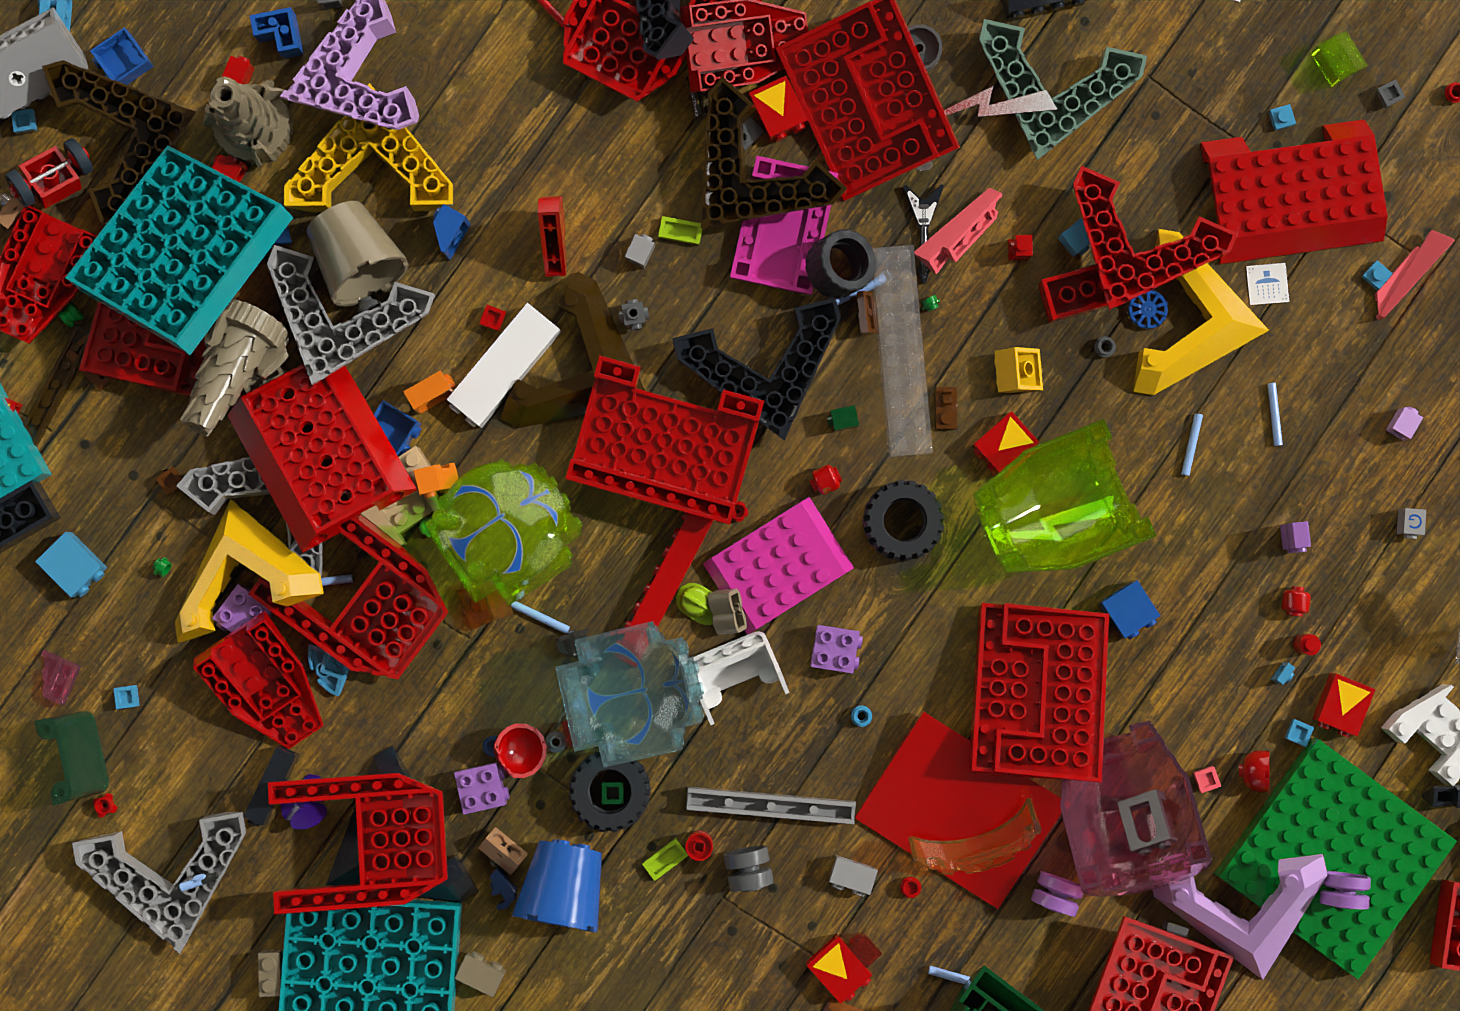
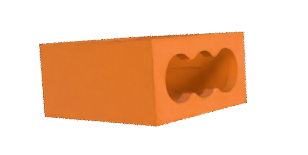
(430, 391)

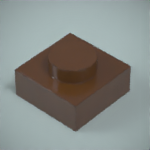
(169, 480)

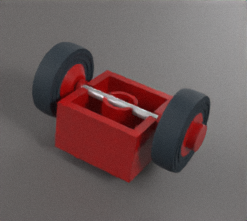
(50, 175)

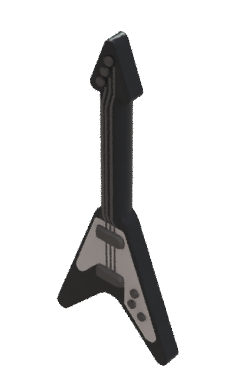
(923, 213)

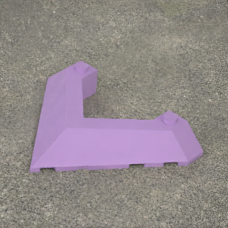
(329, 72)
(1262, 939)

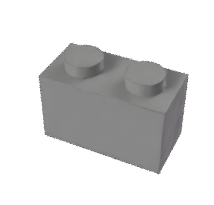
(852, 875)

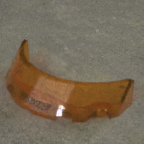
(980, 851)

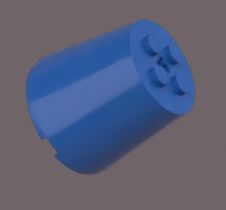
(562, 886)

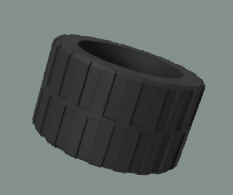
(860, 257)

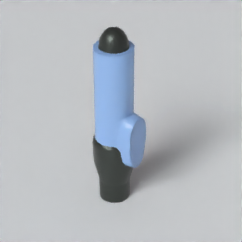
(198, 880)

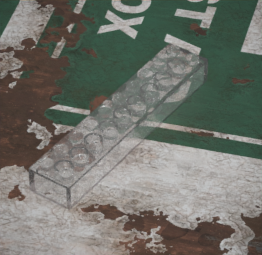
(901, 352)

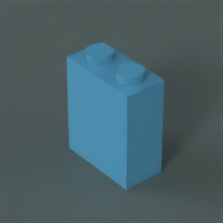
(71, 565)

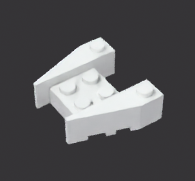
(1438, 724)

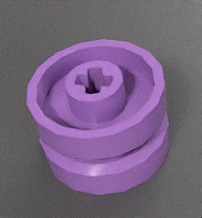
(1345, 890)
(1057, 896)

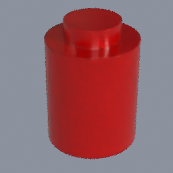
(1307, 644)

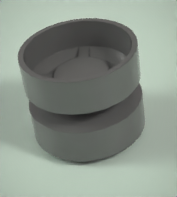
(749, 874)

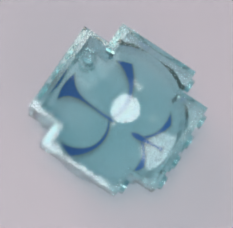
(631, 694)

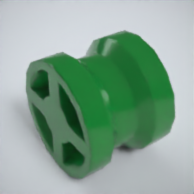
(70, 314)

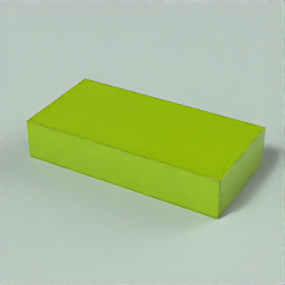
(680, 230)
(665, 859)

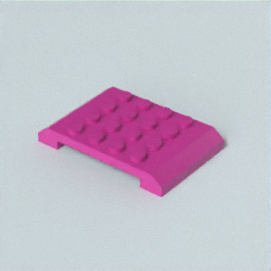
(775, 247)
(780, 564)

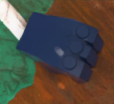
(502, 884)

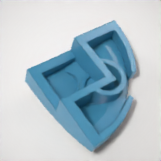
(330, 671)

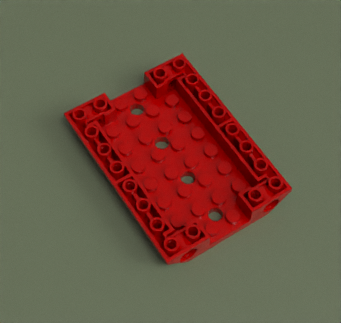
(292, 460)

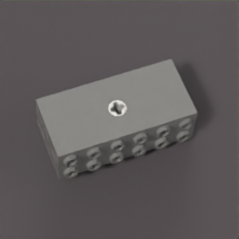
(26, 51)

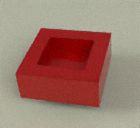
(493, 318)

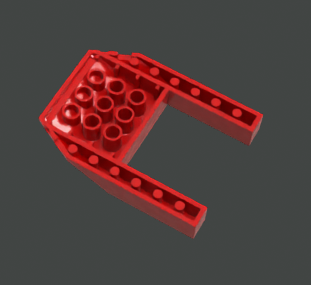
(606, 46)
(384, 619)
(397, 840)

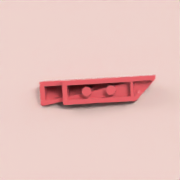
(960, 232)

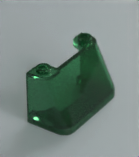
(79, 754)

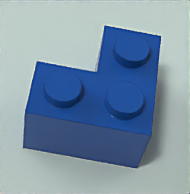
(278, 26)

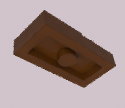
(866, 312)
(946, 408)

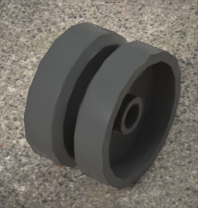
(930, 44)

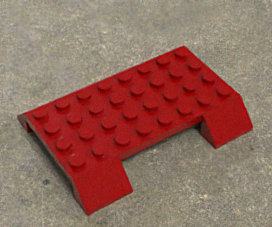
(1298, 194)
(664, 446)

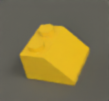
(1018, 370)

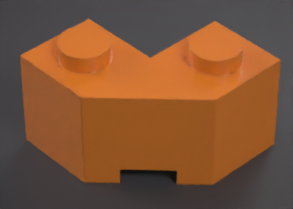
(435, 479)

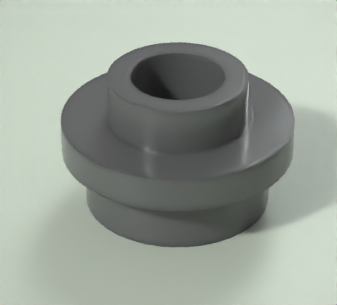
(1109, 342)
(556, 734)

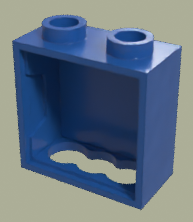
(121, 57)
(397, 427)
(1130, 610)

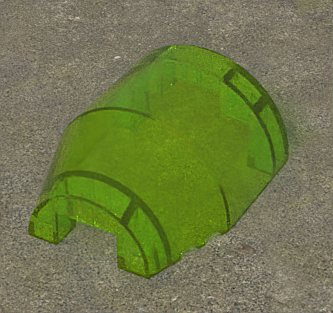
(1060, 505)

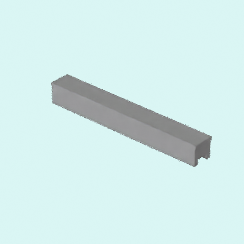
(770, 805)

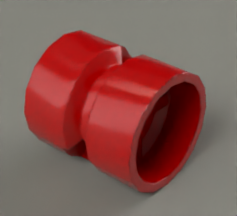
(699, 845)

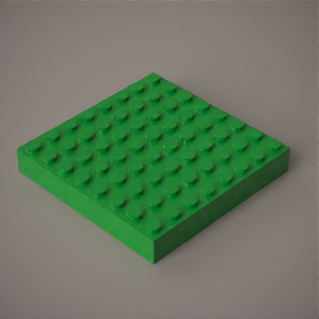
(1361, 830)

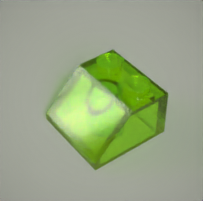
(1338, 58)

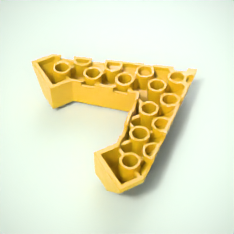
(347, 147)
(1226, 328)
(251, 544)

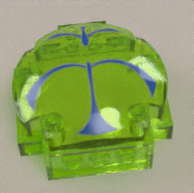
(504, 529)

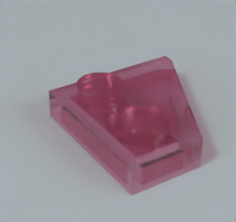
(58, 677)

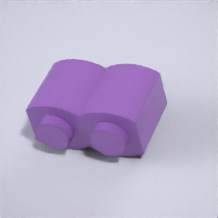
(1295, 537)

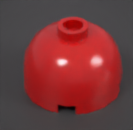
(1256, 771)

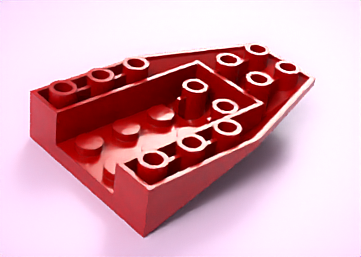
(737, 40)
(35, 270)
(261, 681)

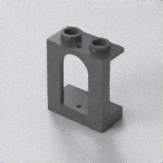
(1163, 836)

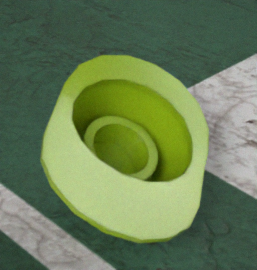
(693, 602)

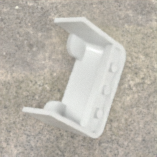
(734, 664)

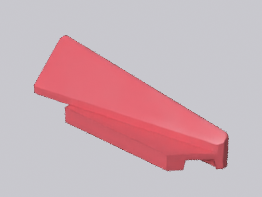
(1410, 271)

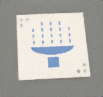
(1267, 283)

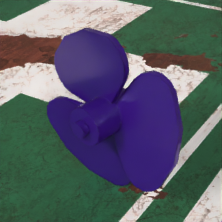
(304, 814)

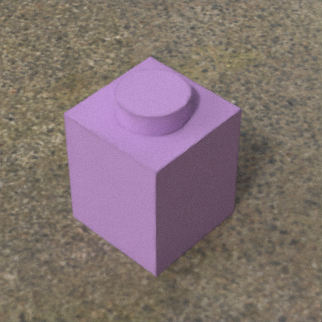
(1404, 423)

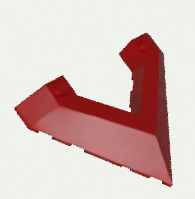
(1131, 274)

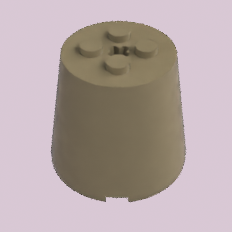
(354, 253)

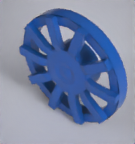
(1147, 310)

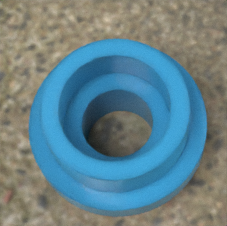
(868, 716)

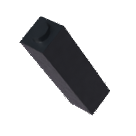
(278, 769)

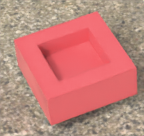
(1206, 779)

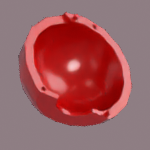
(520, 750)

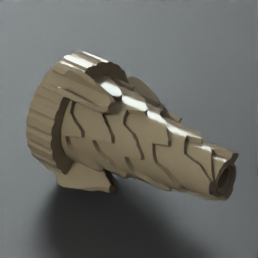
(249, 120)
(238, 346)

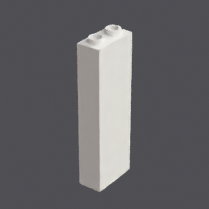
(502, 365)

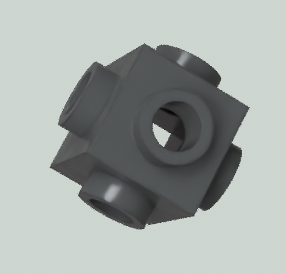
(637, 322)

